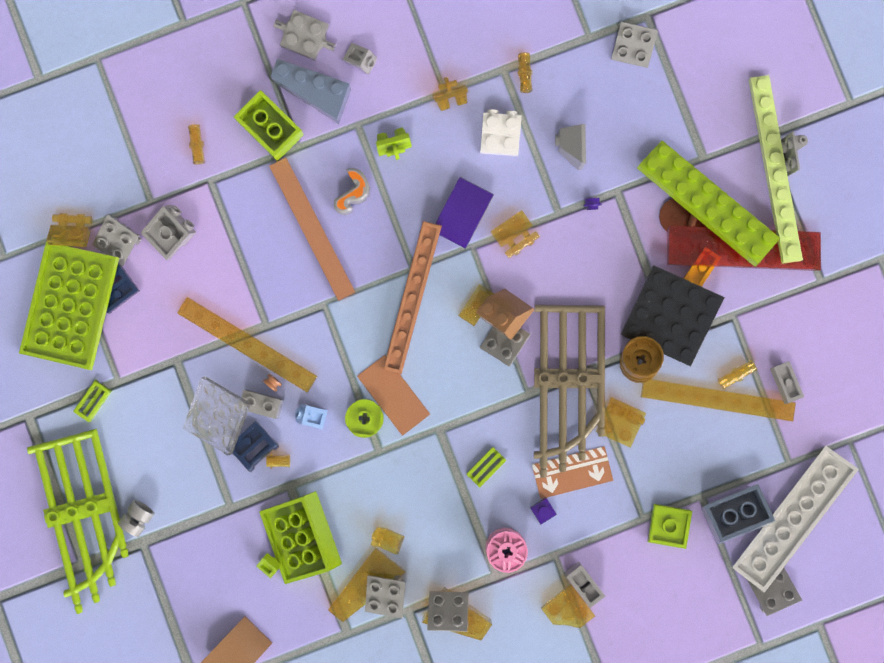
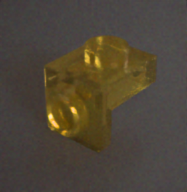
(387, 540)

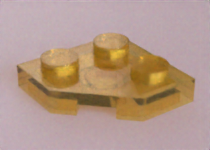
(568, 609)

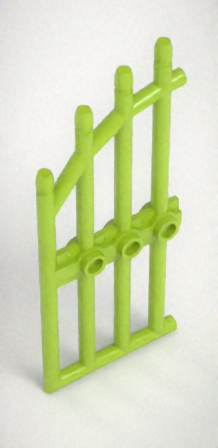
(74, 511)

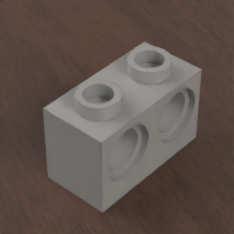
(263, 404)
(584, 584)

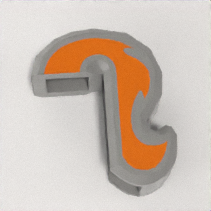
(355, 195)

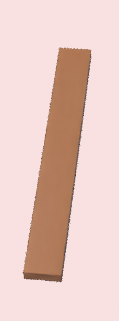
(312, 229)
(412, 297)

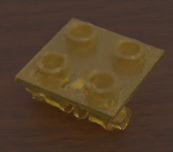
(622, 422)

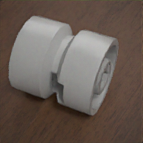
(139, 512)

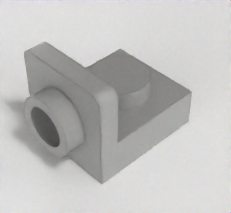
(360, 58)

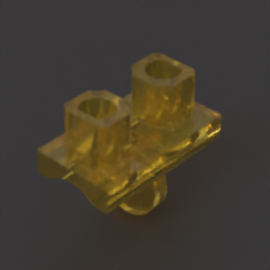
(442, 97)

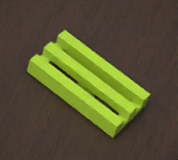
(96, 383)
(497, 466)

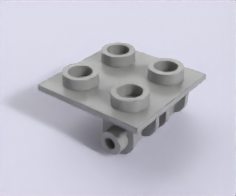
(634, 44)
(790, 146)
(116, 239)
(502, 347)
(778, 595)
(385, 596)
(448, 611)

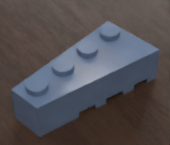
(315, 89)

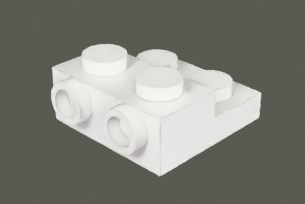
(500, 133)

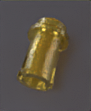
(277, 461)

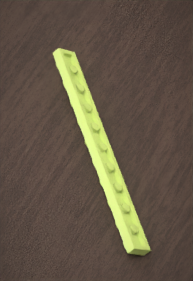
(775, 169)

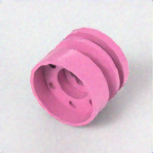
(501, 539)

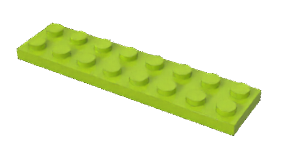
(708, 203)

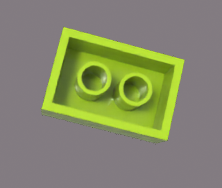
(269, 125)

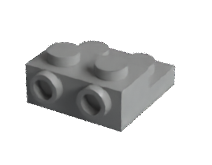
(168, 231)

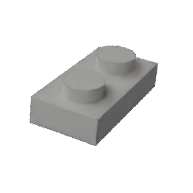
(787, 382)

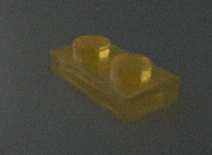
(469, 311)

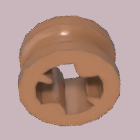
(272, 382)

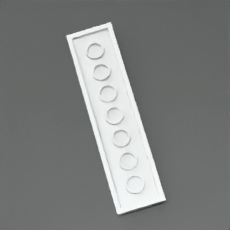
(795, 518)

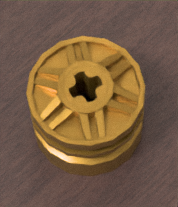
(645, 349)

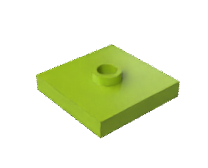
(669, 526)

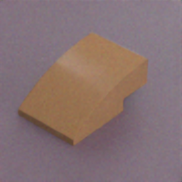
(241, 645)

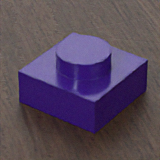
(543, 511)

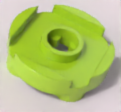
(357, 409)

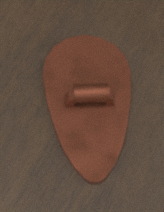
(676, 215)

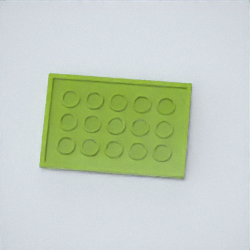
(69, 306)

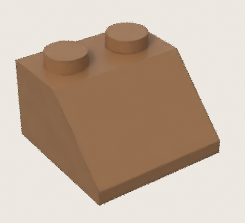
(505, 312)

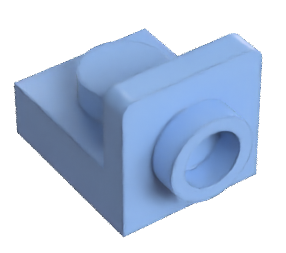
(310, 416)

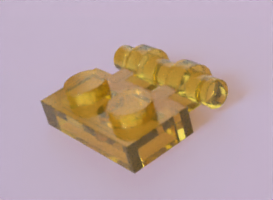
(510, 230)
(69, 235)

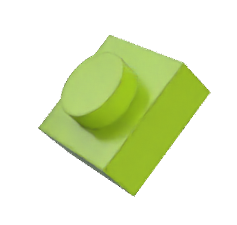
(268, 565)

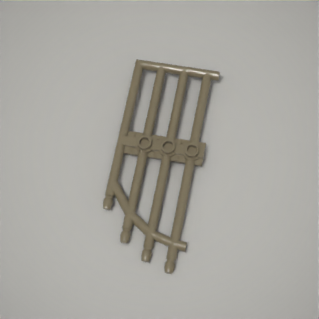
(570, 378)

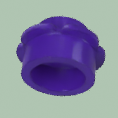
(592, 203)

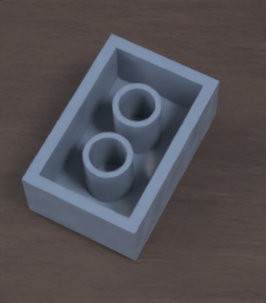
(738, 514)

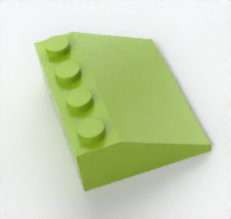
(301, 538)

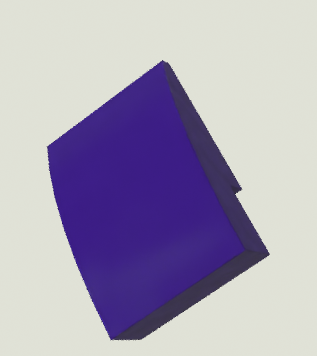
(463, 212)

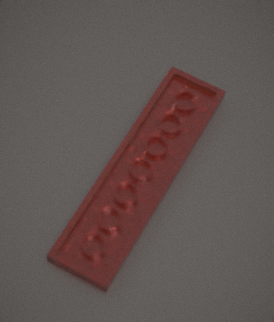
(704, 248)

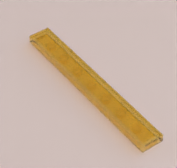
(247, 344)
(718, 400)

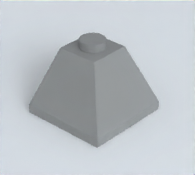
(572, 144)

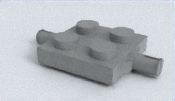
(304, 35)

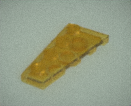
(354, 594)

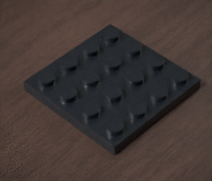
(673, 314)

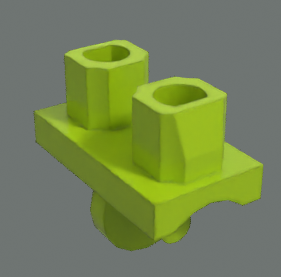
(393, 145)

